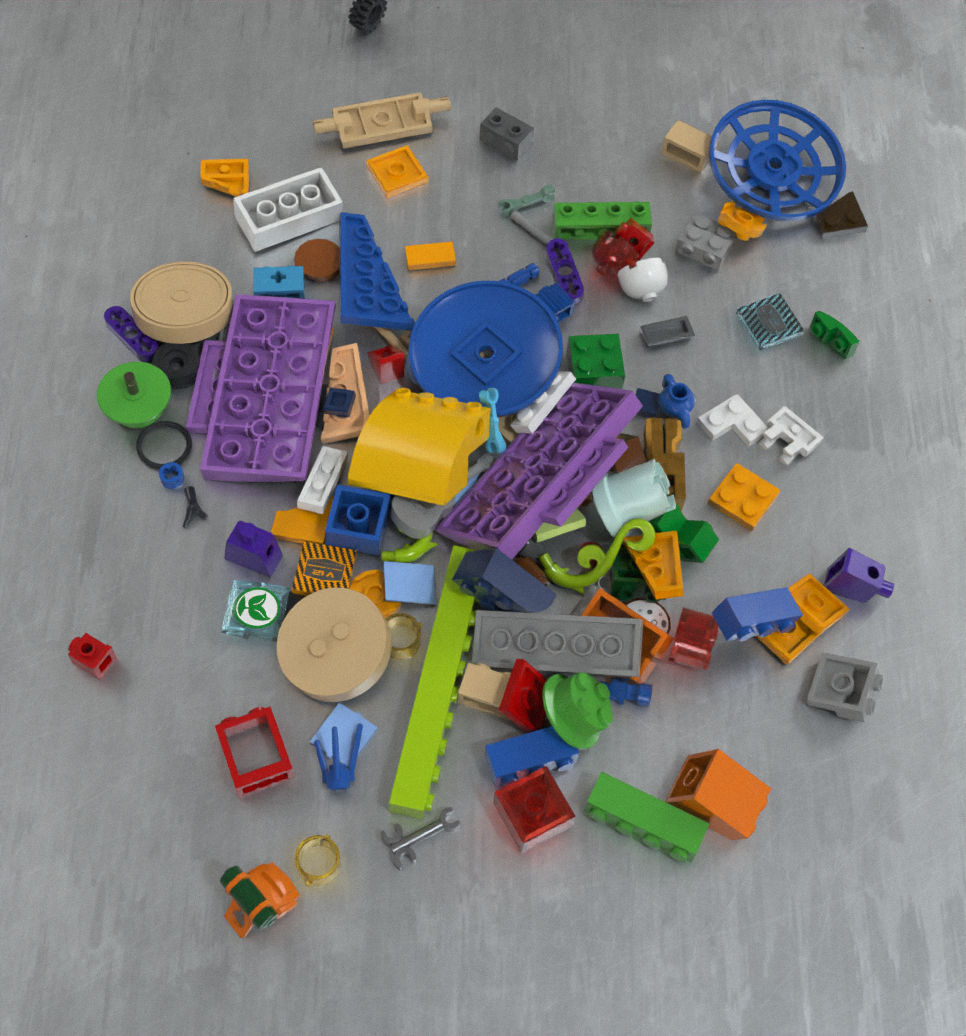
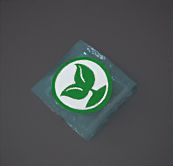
(255, 610)

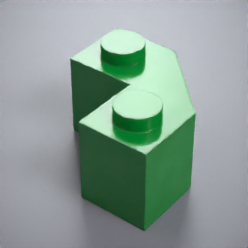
(694, 537)

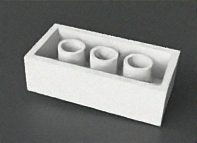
(288, 209)

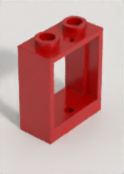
(262, 777)

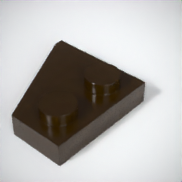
(841, 218)

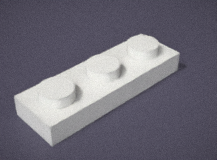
(533, 415)
(322, 480)

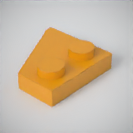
(226, 175)

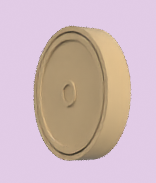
(182, 302)
(334, 644)

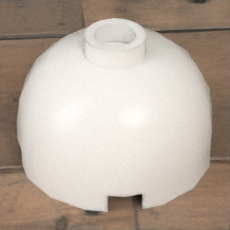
(644, 280)

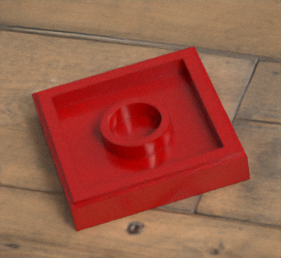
(524, 697)

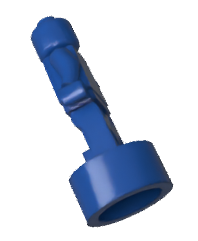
(621, 690)

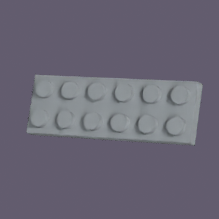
(559, 642)

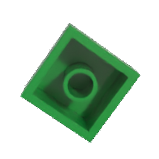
(596, 360)

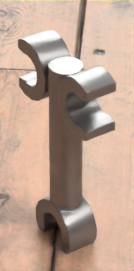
(401, 845)

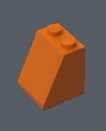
(719, 793)

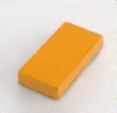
(430, 255)

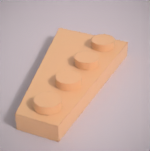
(346, 374)

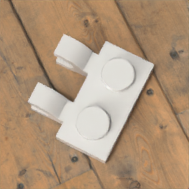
(794, 431)

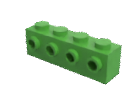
(590, 219)

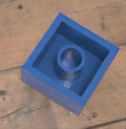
(358, 519)

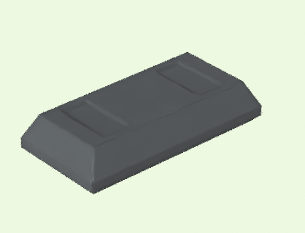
(667, 331)

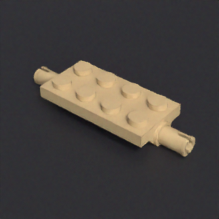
(382, 119)

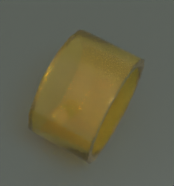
(404, 619)
(313, 841)

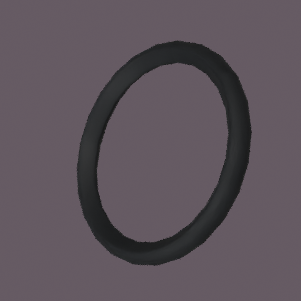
(159, 424)

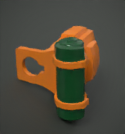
(260, 894)

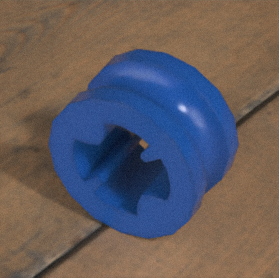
(168, 469)

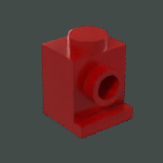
(632, 229)
(96, 661)

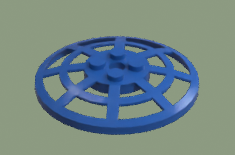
(780, 153)

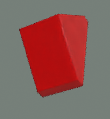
(387, 363)

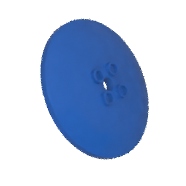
(493, 318)

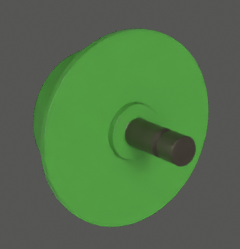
(134, 394)

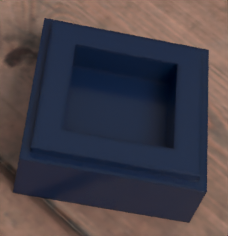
(339, 402)
(649, 402)

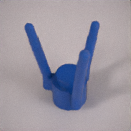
(338, 777)

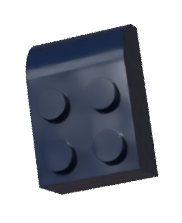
(501, 583)

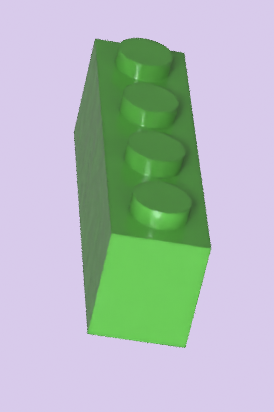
(646, 817)

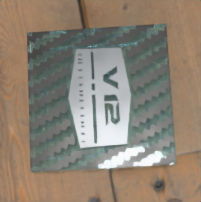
(770, 321)

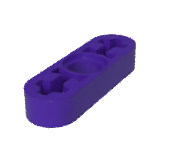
(566, 261)
(132, 344)

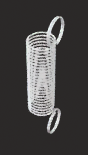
(587, 594)

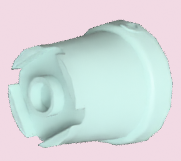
(633, 494)

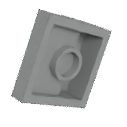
(706, 241)
(845, 686)

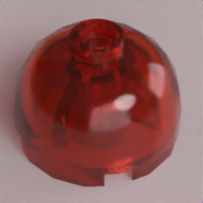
(613, 254)

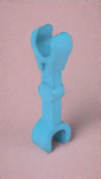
(495, 440)

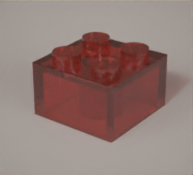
(533, 809)

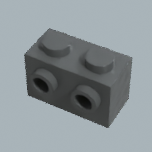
(506, 133)

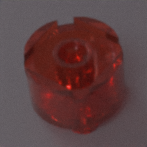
(694, 639)

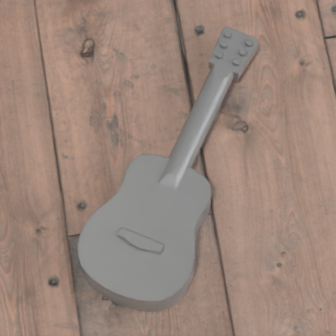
(419, 517)

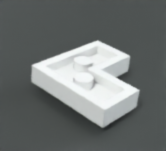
(733, 415)

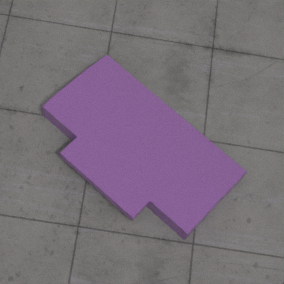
(265, 389)
(544, 472)

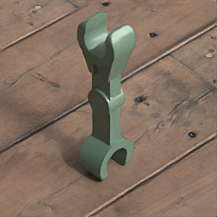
(545, 194)

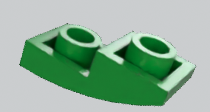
(830, 329)

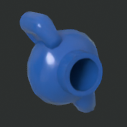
(676, 400)

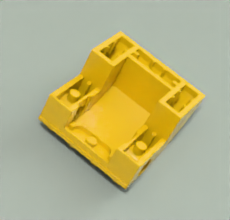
(419, 446)

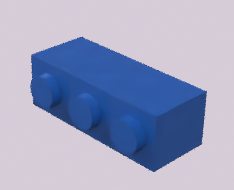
(757, 614)
(527, 753)

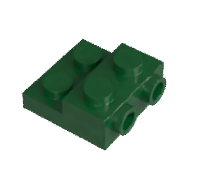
(627, 580)

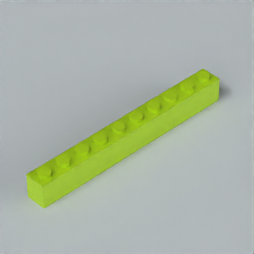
(434, 698)

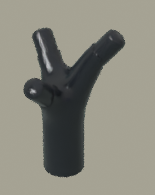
(192, 506)

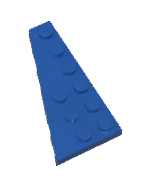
(366, 282)

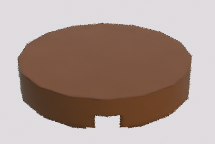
(319, 259)

